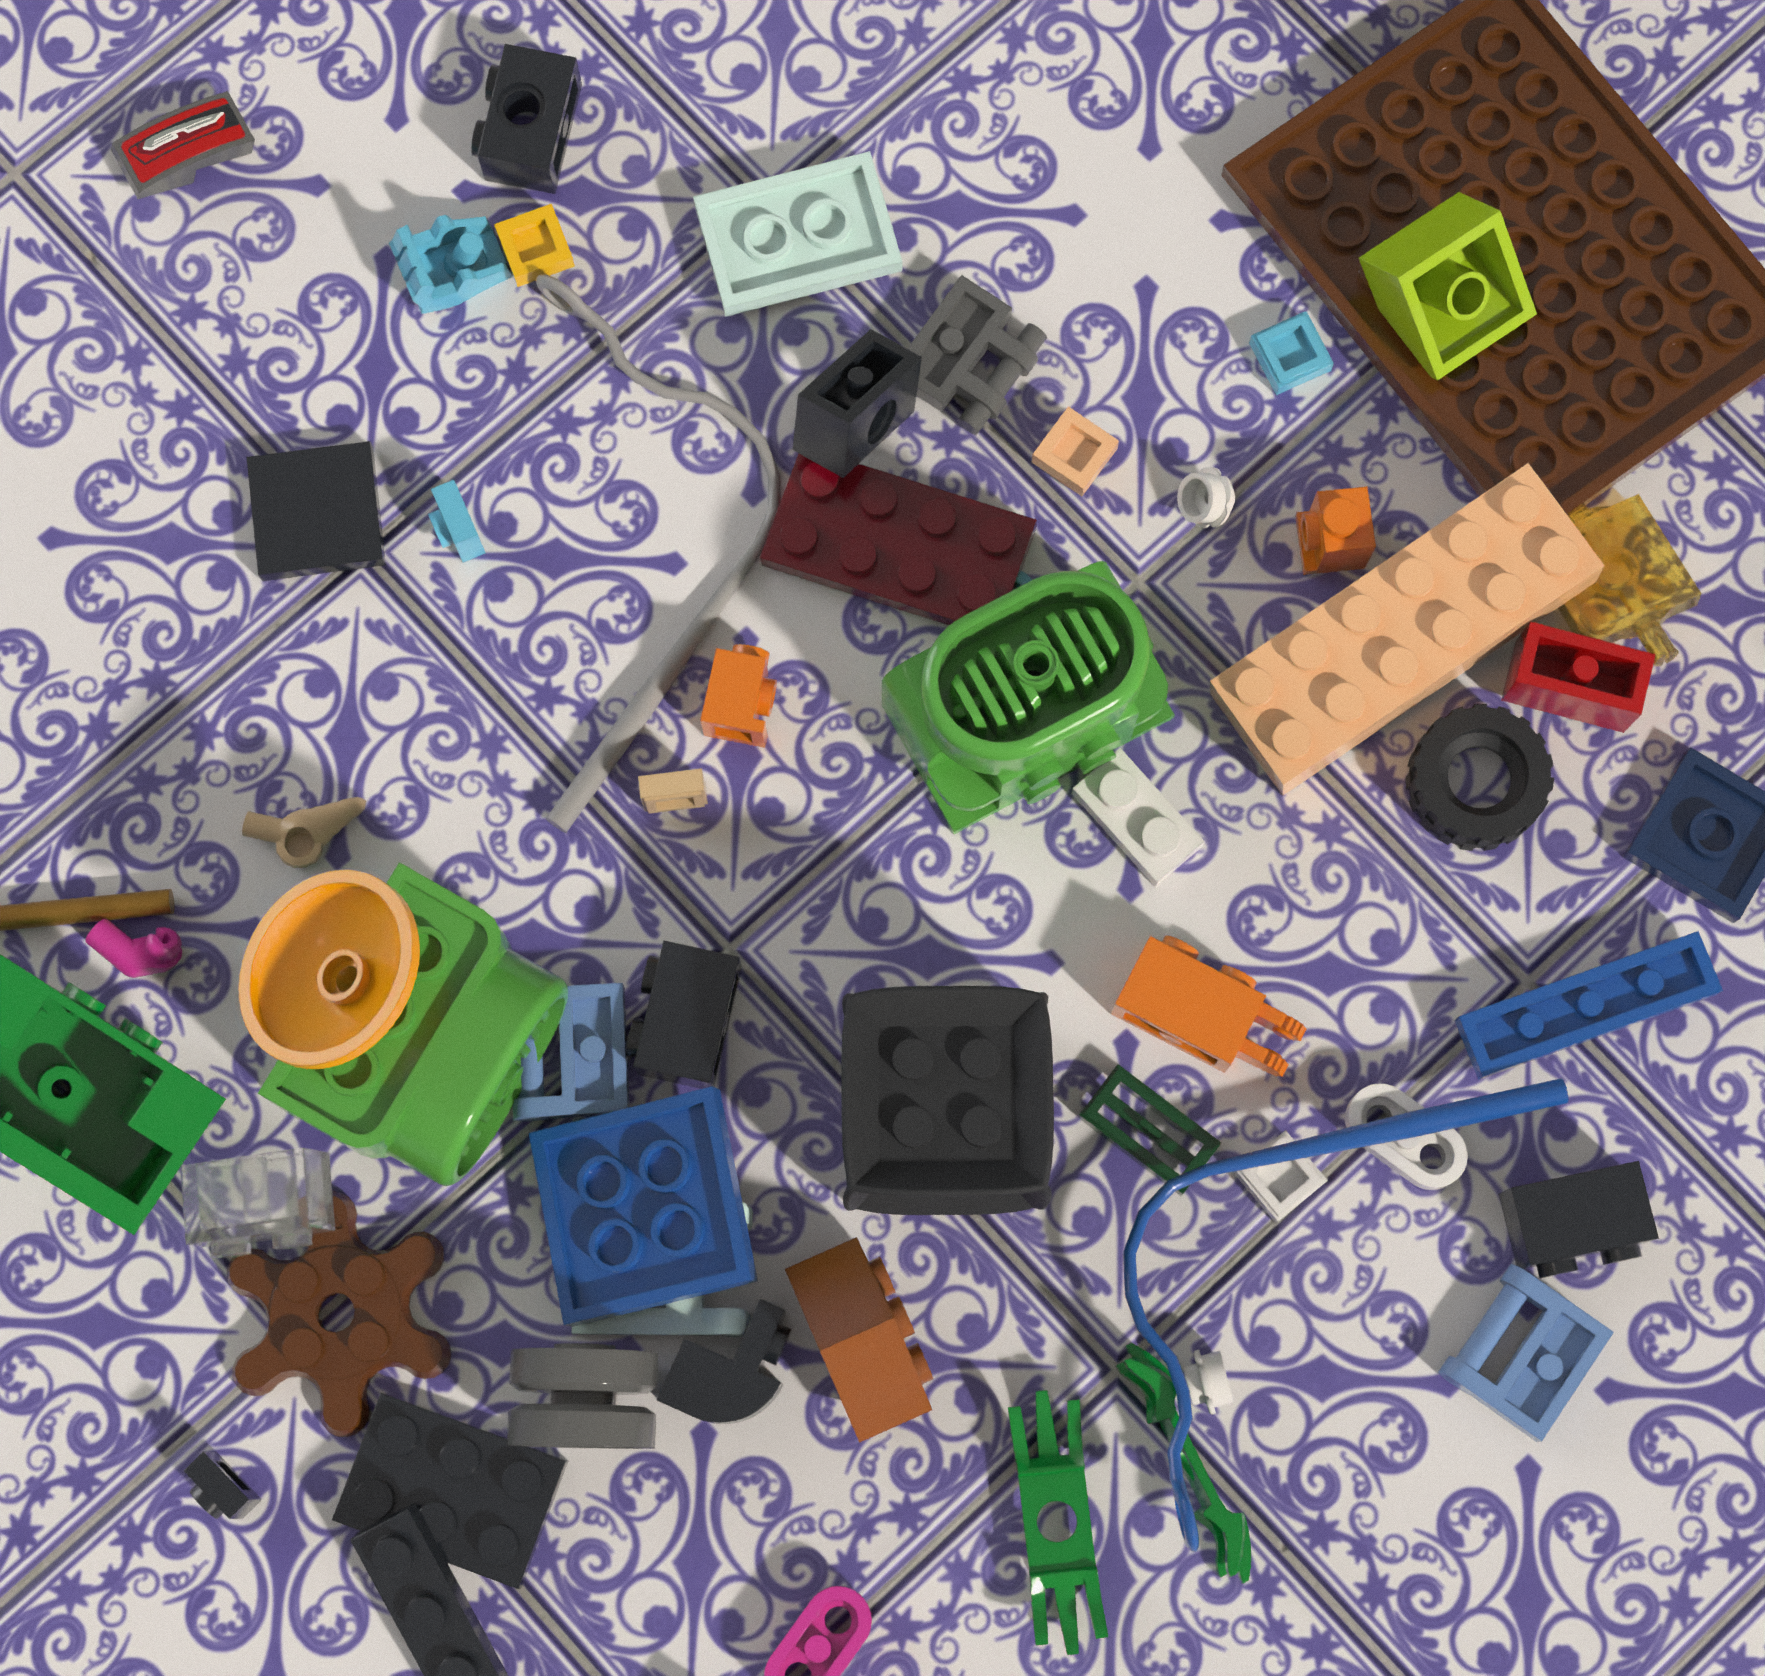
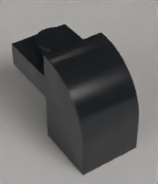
(729, 1389)

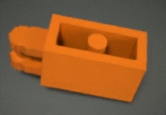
(1201, 1007)

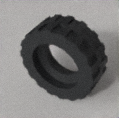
(1505, 736)

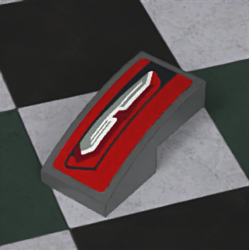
(178, 143)

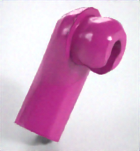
(136, 956)

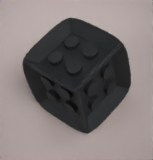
(947, 1100)

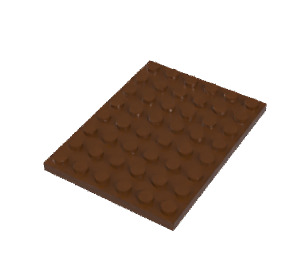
(1632, 272)

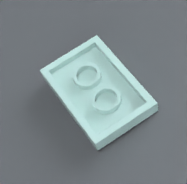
(798, 233)

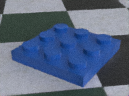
(642, 1207)

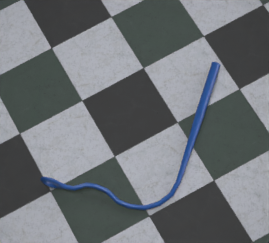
(1371, 1133)

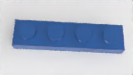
(1588, 1005)

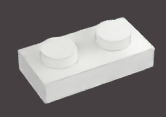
(1138, 817)

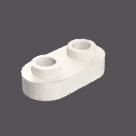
(1404, 1154)

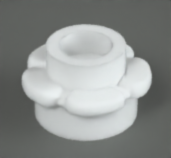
(1206, 497)
(1208, 1381)

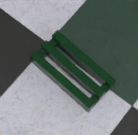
(1163, 1108)

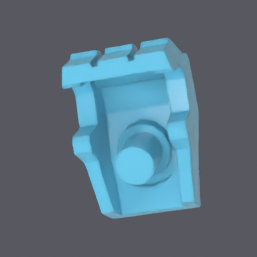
(449, 261)

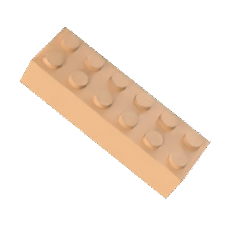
(1405, 629)

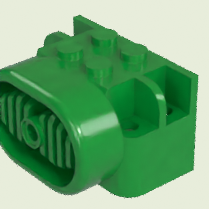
(126, 1108)

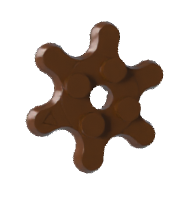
(378, 1336)

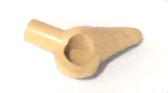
(303, 832)

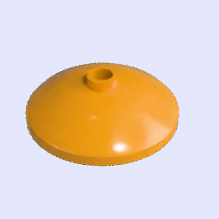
(308, 954)

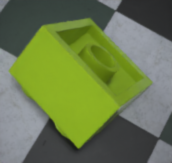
(1449, 283)

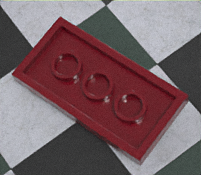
(896, 541)

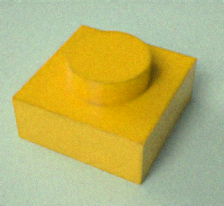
(534, 245)

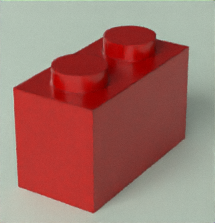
(1578, 677)

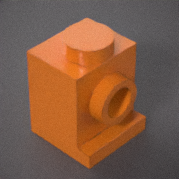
(1336, 531)
(738, 695)

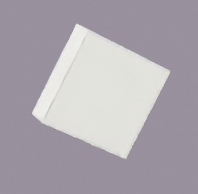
(1282, 1184)

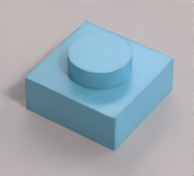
(454, 523)

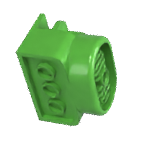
(1027, 693)
(453, 1056)

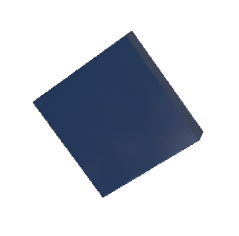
(1705, 836)

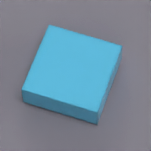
(1291, 353)

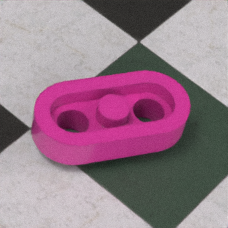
(817, 1646)

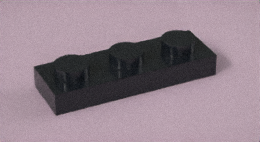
(425, 1597)

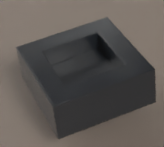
(220, 1487)

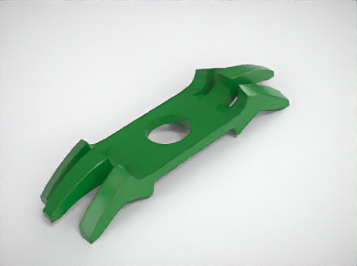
(1228, 1528)
(1064, 1562)

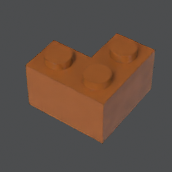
(862, 1337)

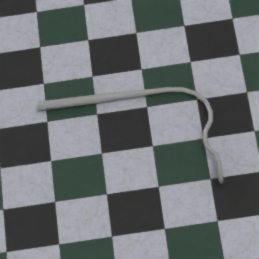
(662, 678)

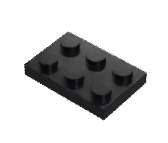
(469, 1486)

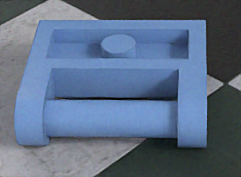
(591, 1059)
(1544, 1366)

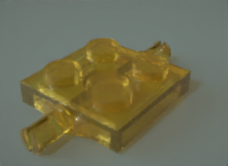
(1637, 585)

